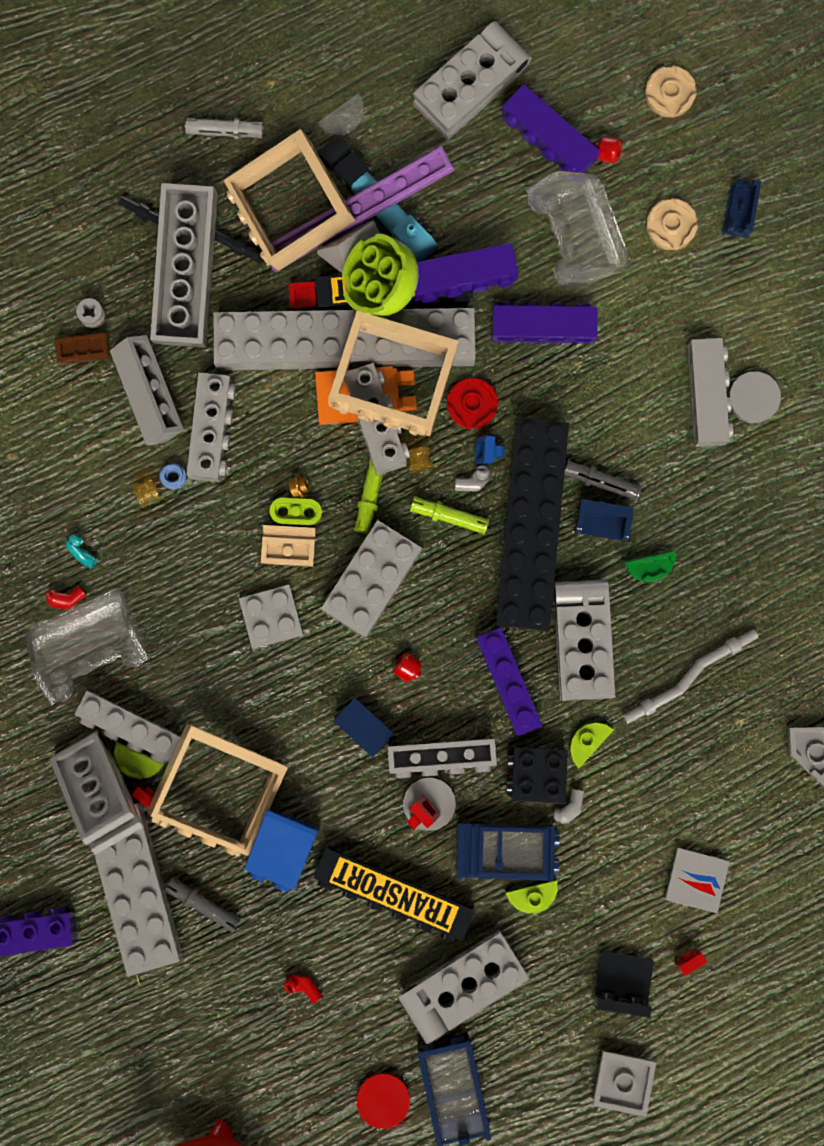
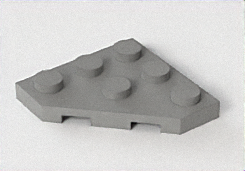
(807, 749)

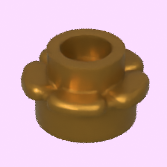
(299, 486)

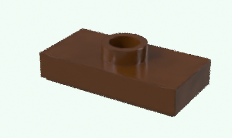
(82, 348)

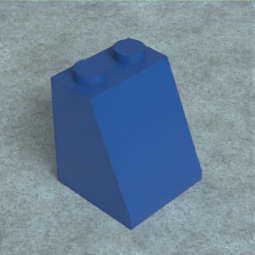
(281, 850)

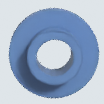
(167, 470)

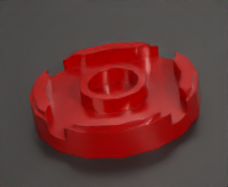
(472, 403)
(383, 1100)

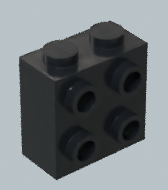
(537, 775)

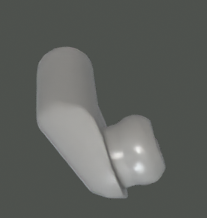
(475, 482)
(571, 810)

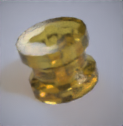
(419, 460)
(146, 492)

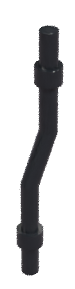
(238, 246)

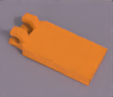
(392, 379)

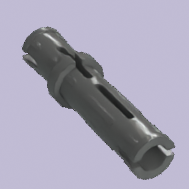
(602, 480)
(202, 904)

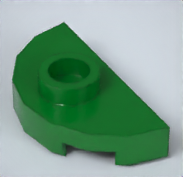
(651, 567)

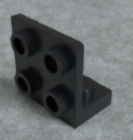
(623, 984)

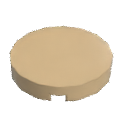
(670, 91)
(671, 224)

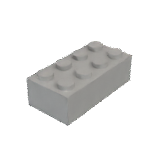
(371, 579)

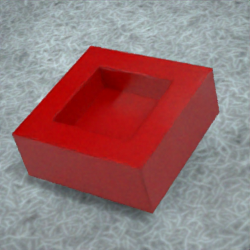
(302, 296)
(144, 795)
(690, 961)

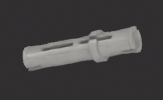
(224, 128)

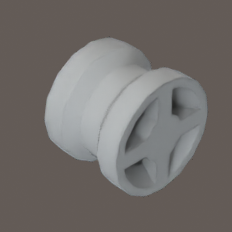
(94, 317)

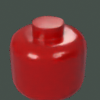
(609, 149)
(407, 667)

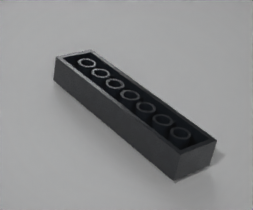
(532, 525)

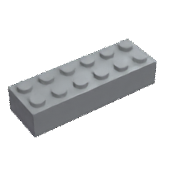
(184, 265)
(139, 902)

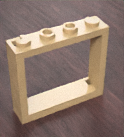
(264, 165)
(405, 335)
(211, 837)

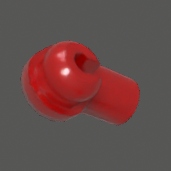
(65, 601)
(304, 984)

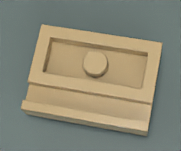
(288, 545)

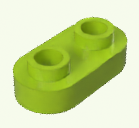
(296, 510)

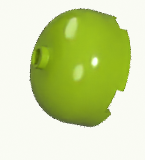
(380, 276)

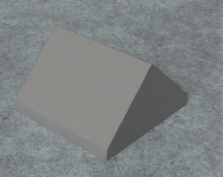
(339, 248)

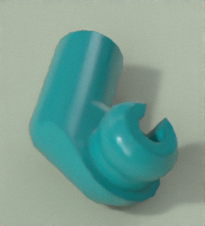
(79, 553)

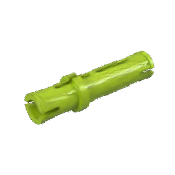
(367, 505)
(449, 515)

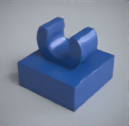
(487, 451)

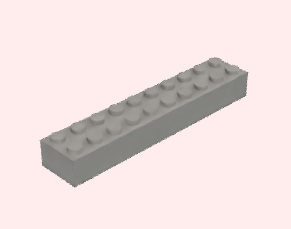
(319, 337)

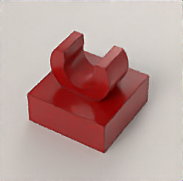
(423, 812)

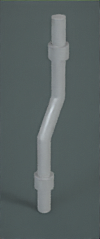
(731, 647)

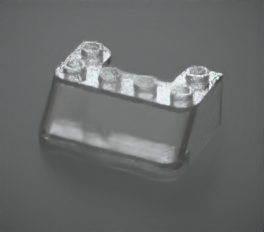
(582, 225)
(84, 641)

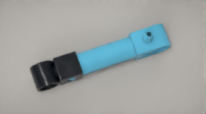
(356, 178)

